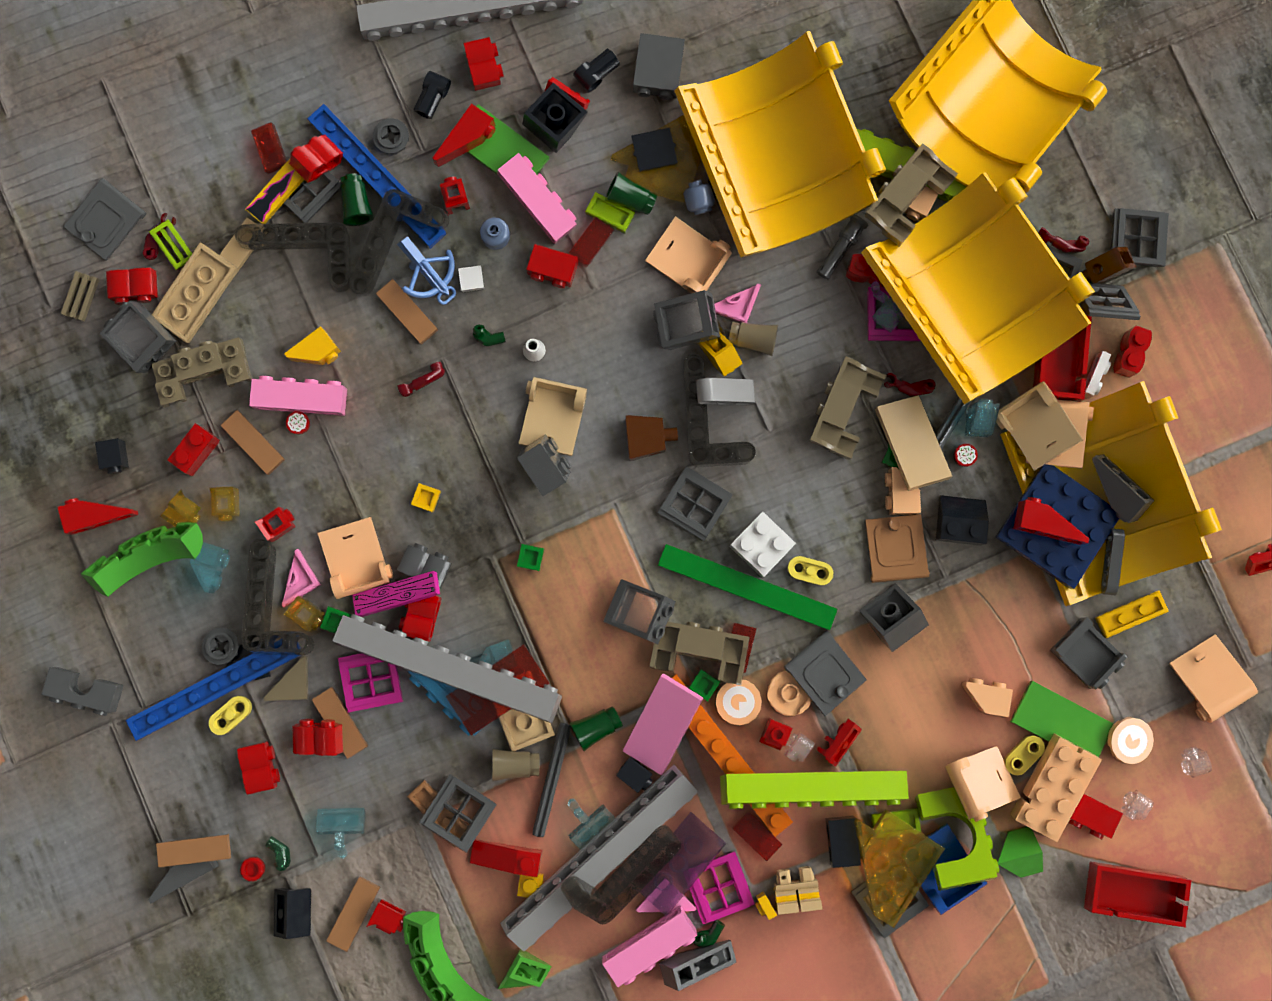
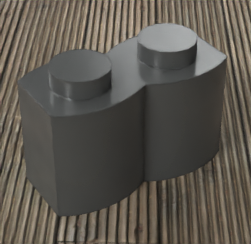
(418, 562)

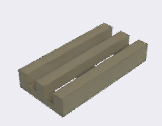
(72, 293)

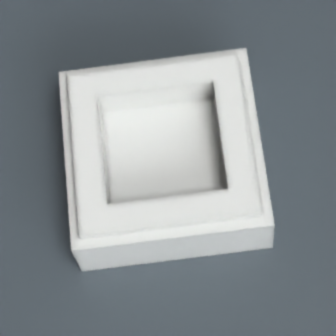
(471, 278)

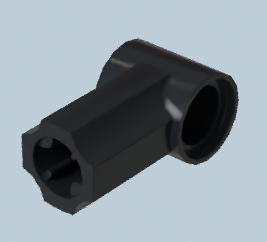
(591, 74)
(434, 89)

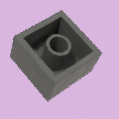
(544, 464)

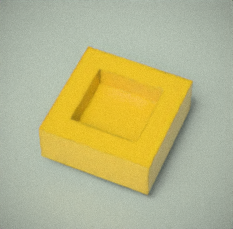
(426, 497)
(529, 885)
(764, 906)

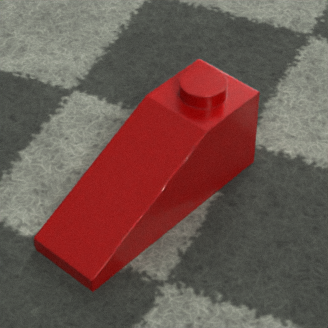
(466, 135)
(83, 516)
(1044, 521)
(506, 858)

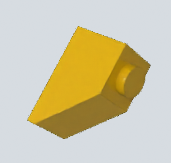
(314, 349)
(721, 354)

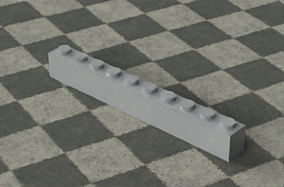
(415, 16)
(448, 669)
(600, 856)

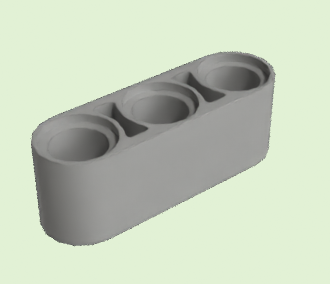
(725, 391)

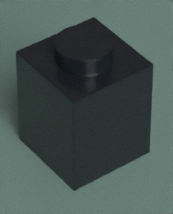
(112, 455)
(635, 775)

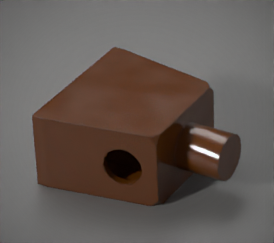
(1113, 262)
(647, 436)

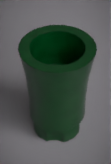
(630, 195)
(355, 201)
(596, 727)

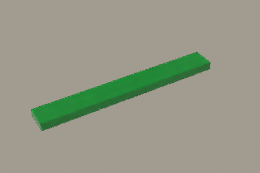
(747, 587)

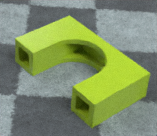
(979, 864)

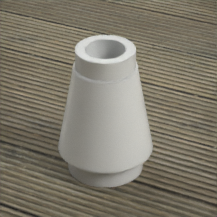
(534, 355)

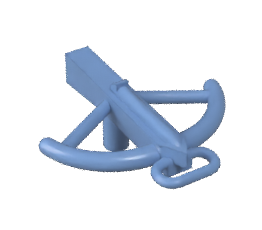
(421, 264)

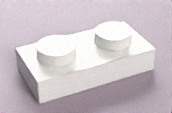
(1099, 367)

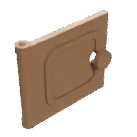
(896, 553)

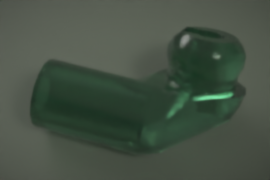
(282, 853)

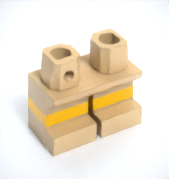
(806, 889)

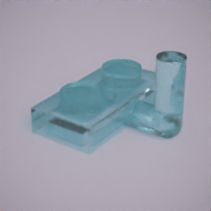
(888, 314)
(340, 822)
(590, 825)

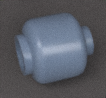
(699, 197)
(500, 238)

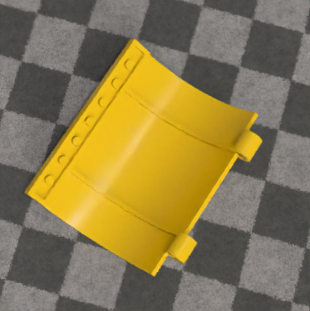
(993, 95)
(781, 146)
(981, 287)
(1139, 442)

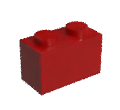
(552, 266)
(193, 450)
(1096, 816)

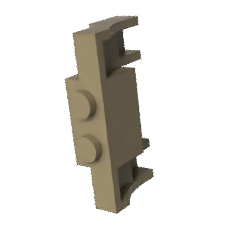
(908, 182)
(198, 364)
(839, 404)
(703, 644)

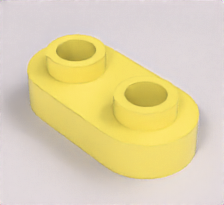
(809, 571)
(230, 714)
(1024, 754)

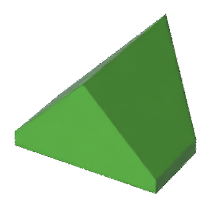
(1021, 853)
(525, 971)

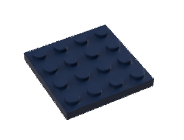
(1077, 505)

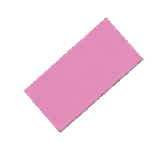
(662, 724)

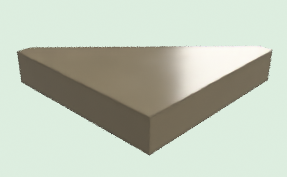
(293, 684)

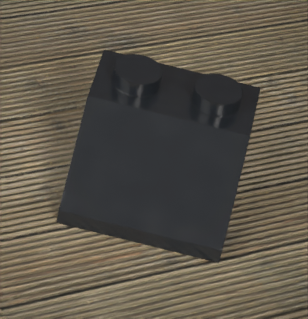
(554, 117)
(962, 520)

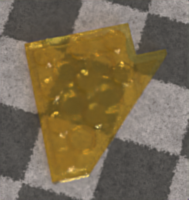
(668, 180)
(894, 864)

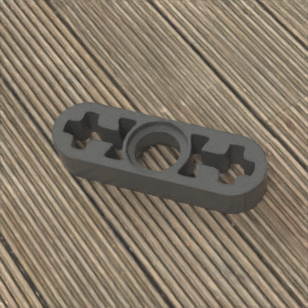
(1112, 562)

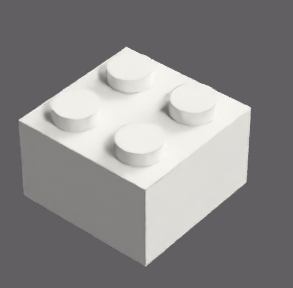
(762, 544)

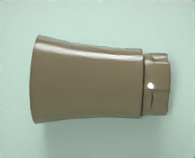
(754, 336)
(514, 764)

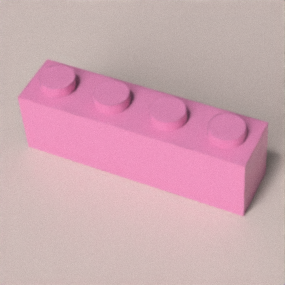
(536, 197)
(298, 396)
(649, 947)

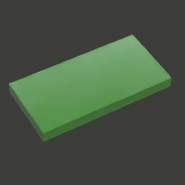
(504, 146)
(1049, 713)

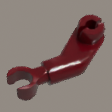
(150, 246)
(1066, 246)
(422, 381)
(911, 389)

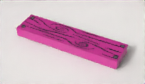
(396, 594)

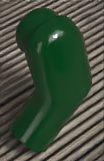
(486, 338)
(710, 936)

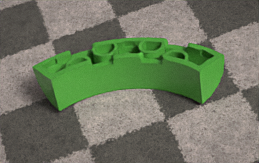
(143, 553)
(431, 961)

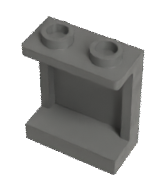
(658, 66)
(1088, 654)

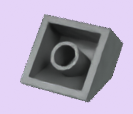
(894, 617)

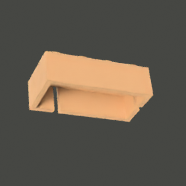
(1056, 787)

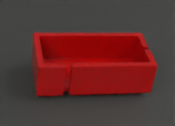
(1065, 365)
(1137, 894)

